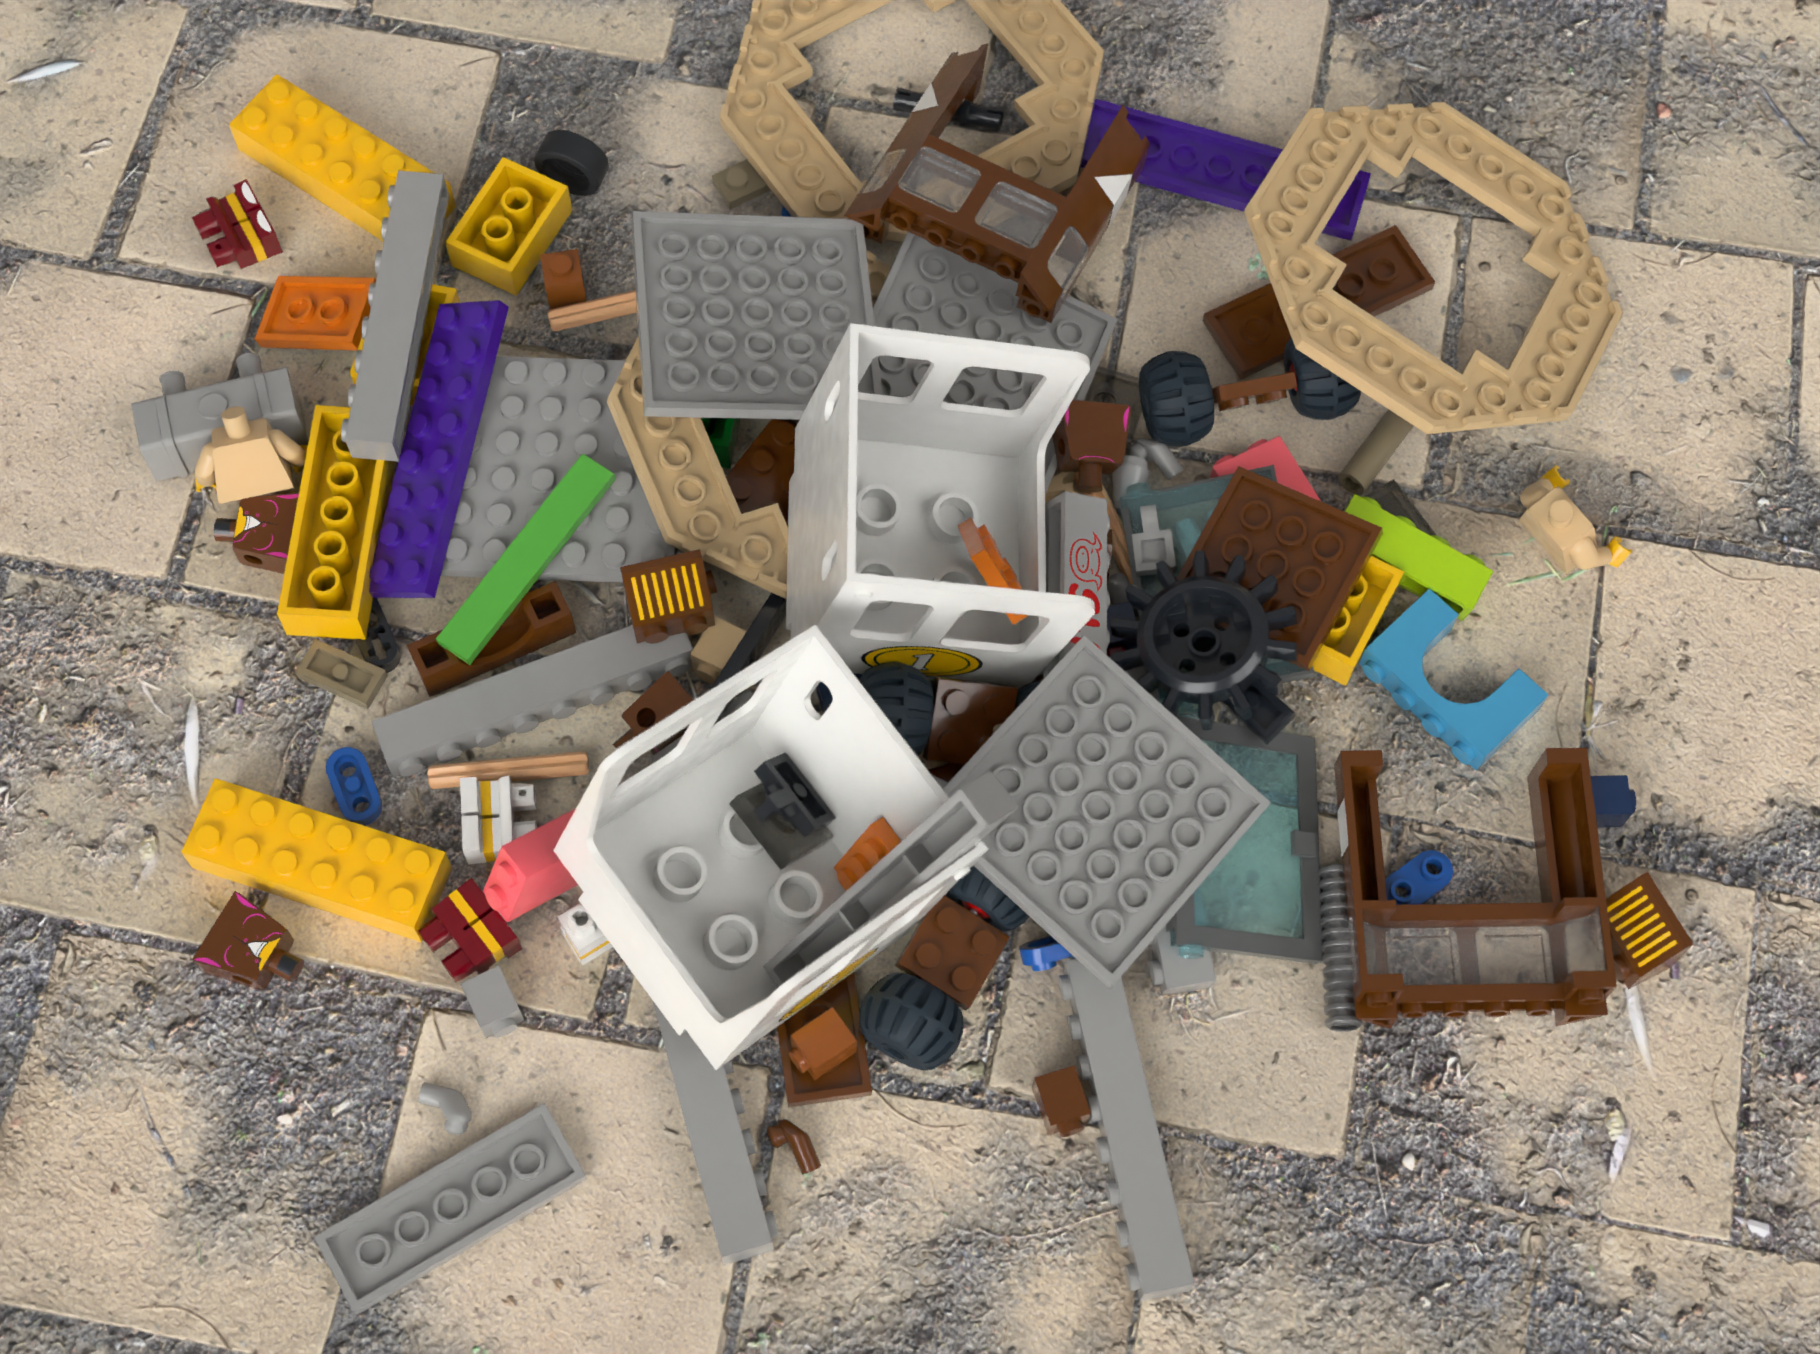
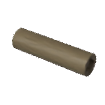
(1374, 453)

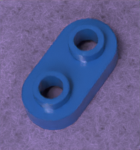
(355, 788)
(1418, 881)
(1043, 953)

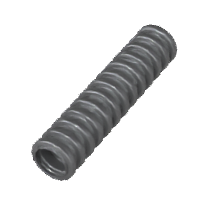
(1337, 949)

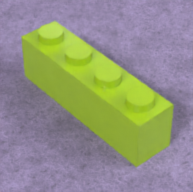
(1424, 558)

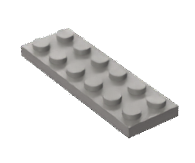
(450, 1208)

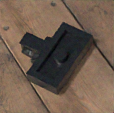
(791, 797)

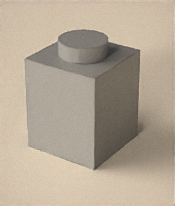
(492, 1003)

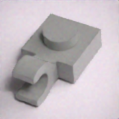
(1152, 544)

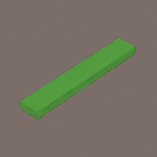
(525, 559)

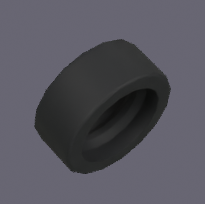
(572, 161)

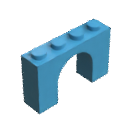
(1470, 729)

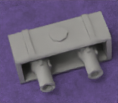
(180, 422)

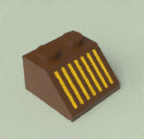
(668, 597)
(1643, 932)

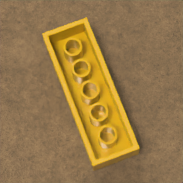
(323, 153)
(333, 535)
(317, 859)

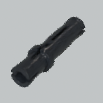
(966, 115)

